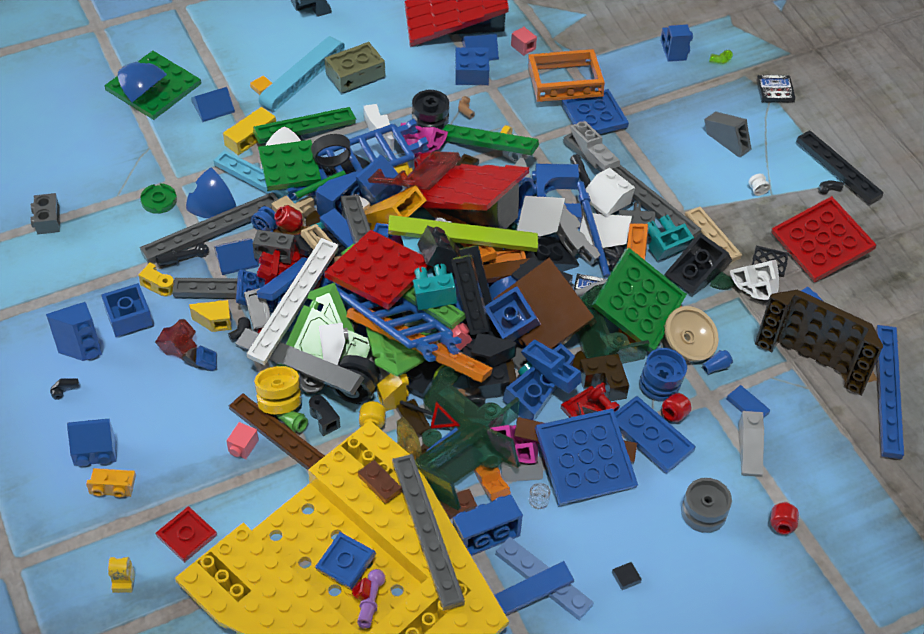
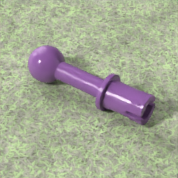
(369, 606)

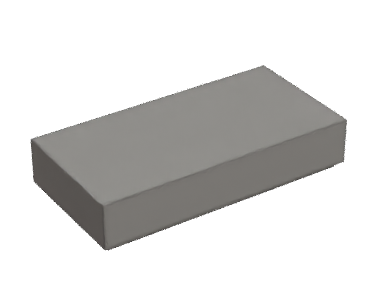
(257, 309)

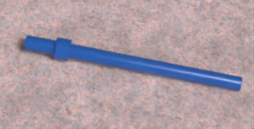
(584, 199)

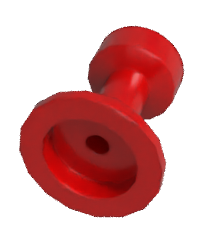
(598, 393)

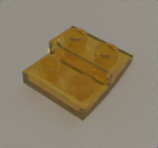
(407, 438)

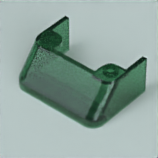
(597, 340)
(464, 409)
(460, 455)

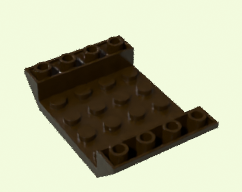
(821, 334)

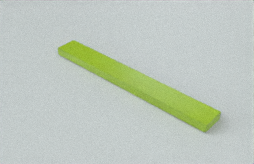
(466, 233)

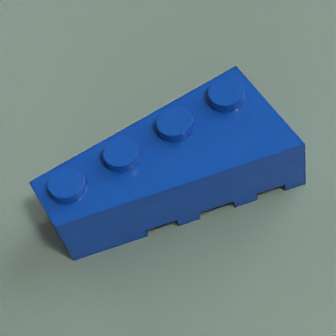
(534, 388)

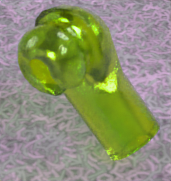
(722, 58)

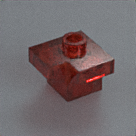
(177, 339)

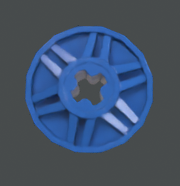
(662, 373)

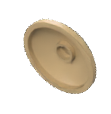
(696, 328)

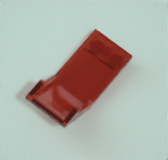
(424, 175)

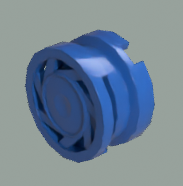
(264, 219)

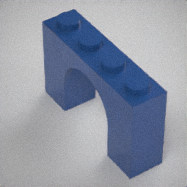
(557, 176)

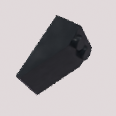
(438, 248)
(555, 250)
(698, 264)

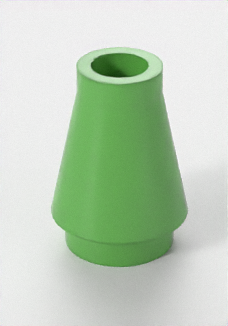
(295, 421)

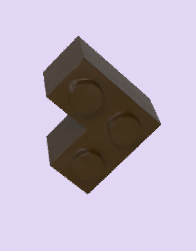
(605, 370)

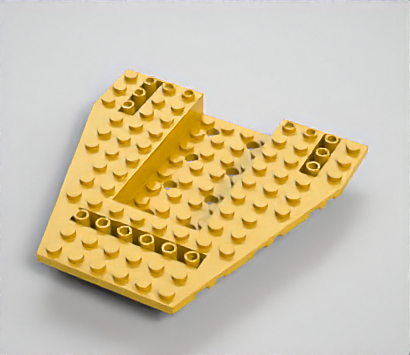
(261, 589)

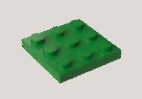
(288, 165)

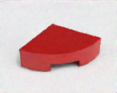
(362, 589)

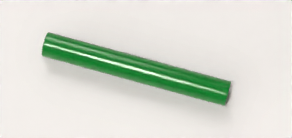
(307, 190)

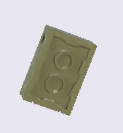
(355, 67)

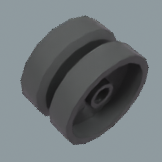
(706, 504)

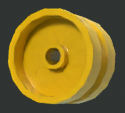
(278, 390)

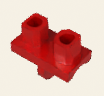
(270, 266)

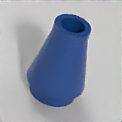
(719, 361)

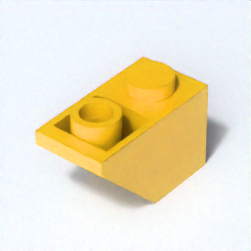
(212, 315)
(392, 390)

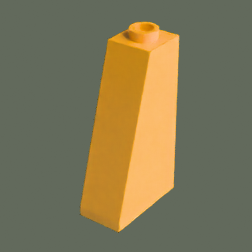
(401, 204)

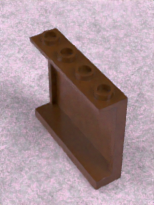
(554, 305)

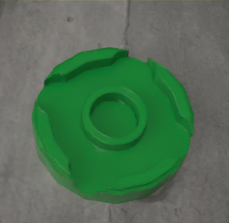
(158, 198)

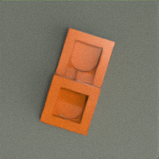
(492, 482)

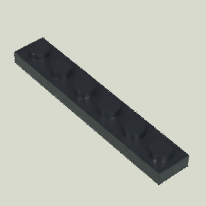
(840, 167)

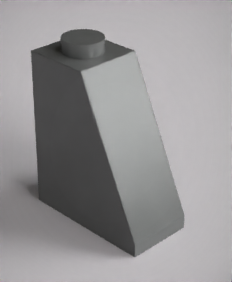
(729, 131)

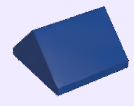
(484, 41)
(213, 104)
(235, 256)

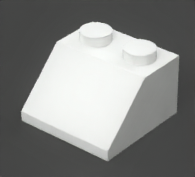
(609, 192)

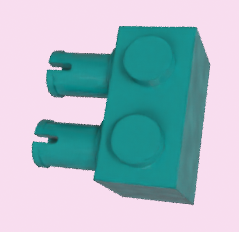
(671, 240)
(434, 290)

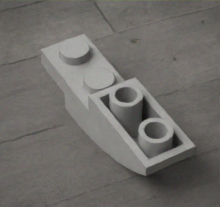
(592, 146)
(574, 240)

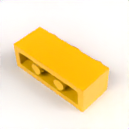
(241, 135)

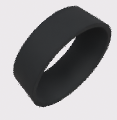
(329, 141)

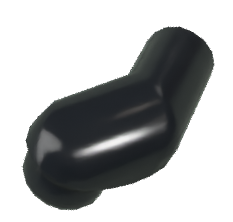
(57, 389)

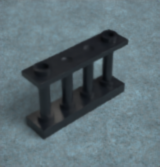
(473, 288)

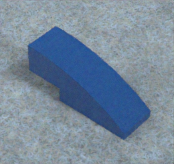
(552, 366)

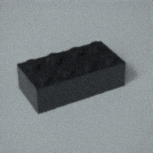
(498, 380)

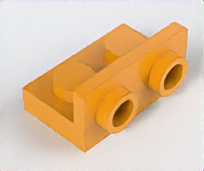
(111, 482)

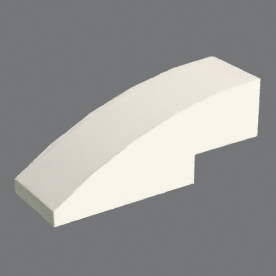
(375, 121)

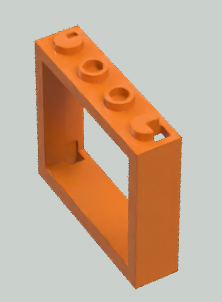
(567, 89)

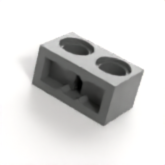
(46, 213)
(272, 241)

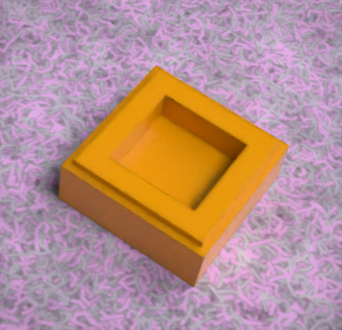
(260, 84)

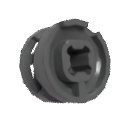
(310, 385)

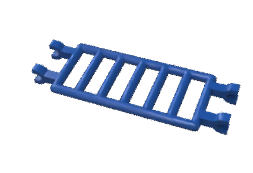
(399, 132)
(421, 344)

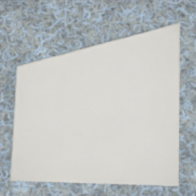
(540, 215)
(611, 229)

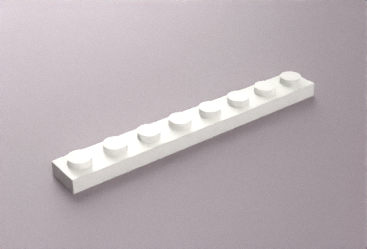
(292, 302)

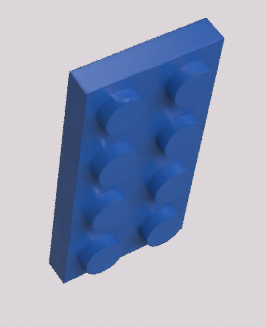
(653, 434)

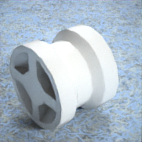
(759, 184)

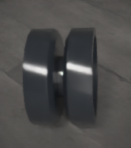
(430, 109)
(368, 371)

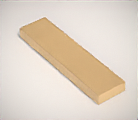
(712, 231)

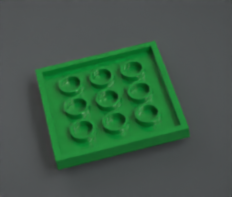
(162, 95)
(638, 299)

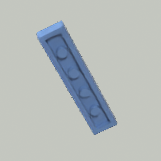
(528, 565)

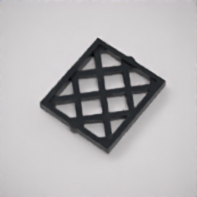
(771, 251)

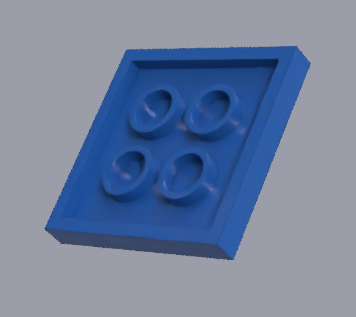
(599, 112)

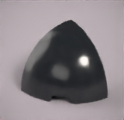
(320, 7)

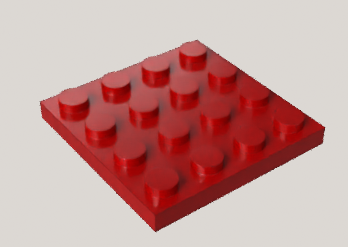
(823, 239)
(377, 269)

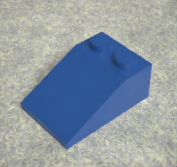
(329, 194)

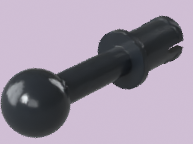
(200, 250)

